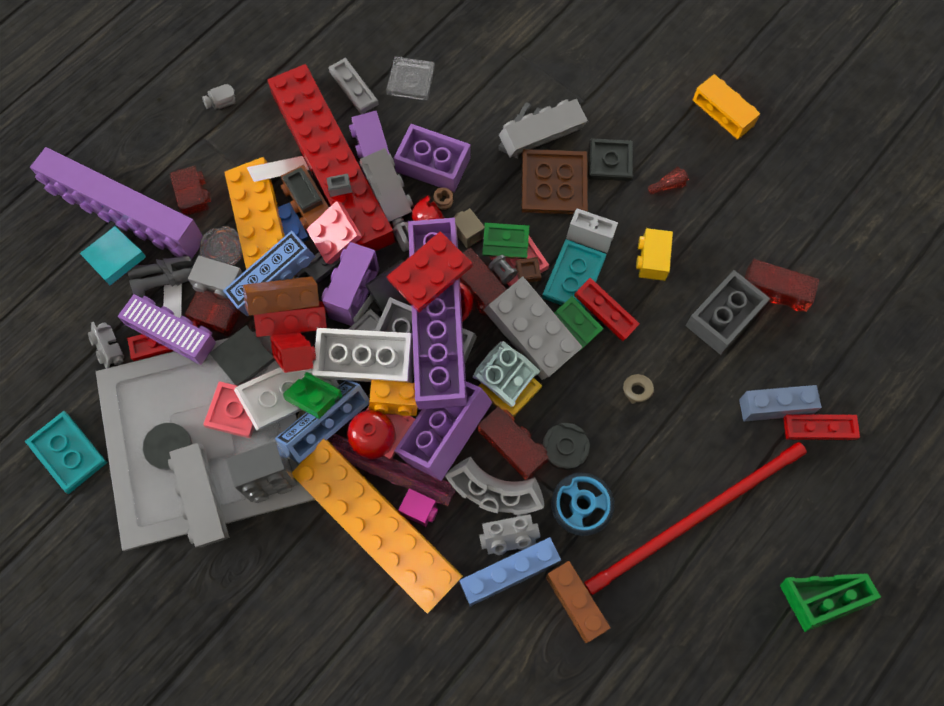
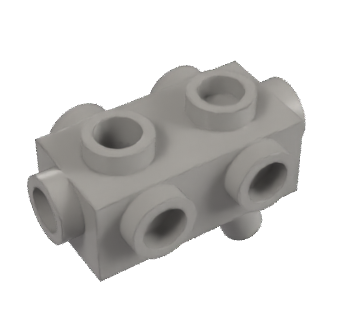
(509, 534)

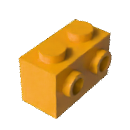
(393, 397)

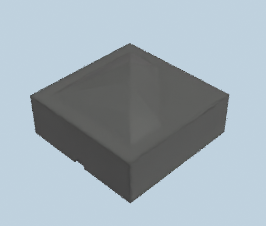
(339, 185)

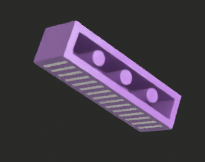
(167, 329)

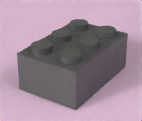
(727, 312)
(261, 472)

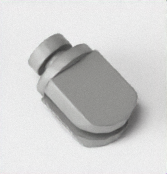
(219, 97)
(401, 232)

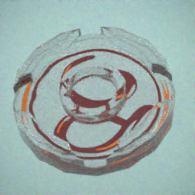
(221, 245)

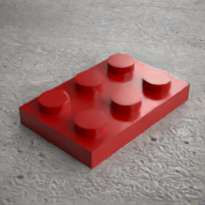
(429, 271)

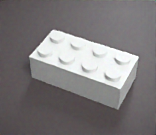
(363, 355)

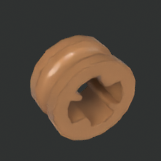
(447, 202)

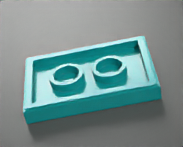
(112, 255)
(571, 271)
(66, 452)

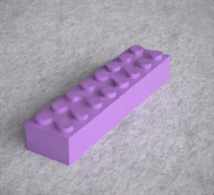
(117, 203)
(438, 332)

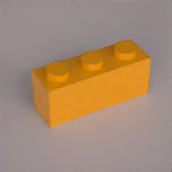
(726, 106)

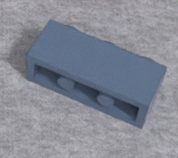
(779, 402)

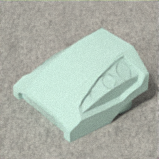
(505, 372)

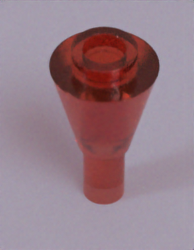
(674, 179)

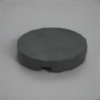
(161, 441)
(566, 446)

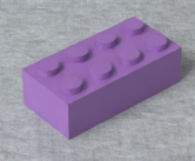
(441, 433)

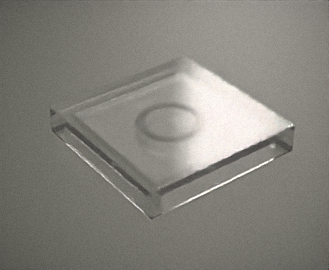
(410, 78)

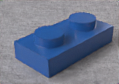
(291, 222)

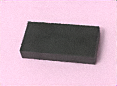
(302, 190)

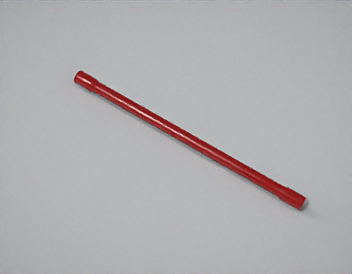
(604, 577)

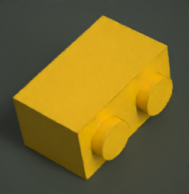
(655, 254)

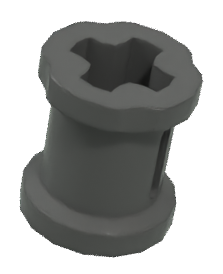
(500, 262)

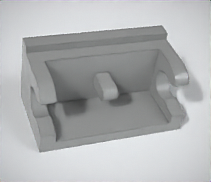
(591, 230)

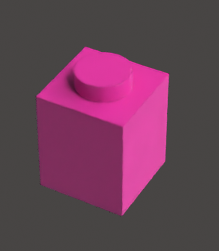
(418, 508)

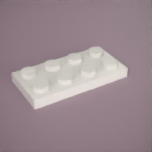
(265, 399)

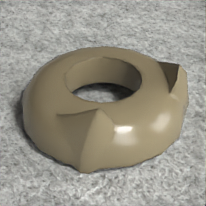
(640, 380)

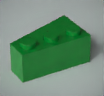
(828, 598)

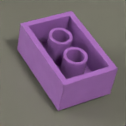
(432, 157)
(348, 281)

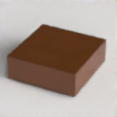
(529, 269)

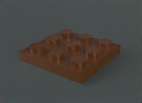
(554, 181)

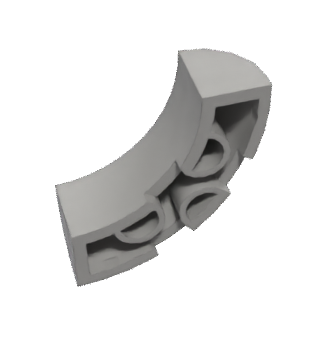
(493, 493)

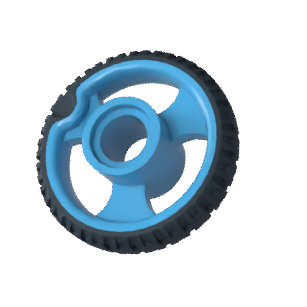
(574, 523)

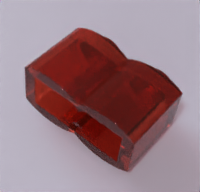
(190, 191)
(213, 312)

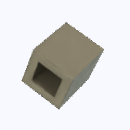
(469, 228)

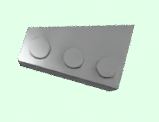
(386, 184)

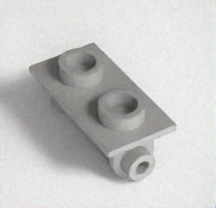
(106, 353)

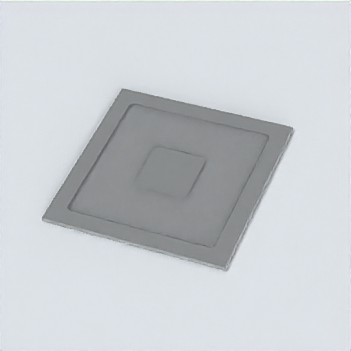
(178, 392)

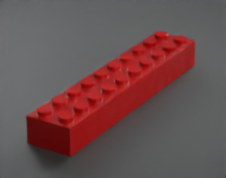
(329, 153)

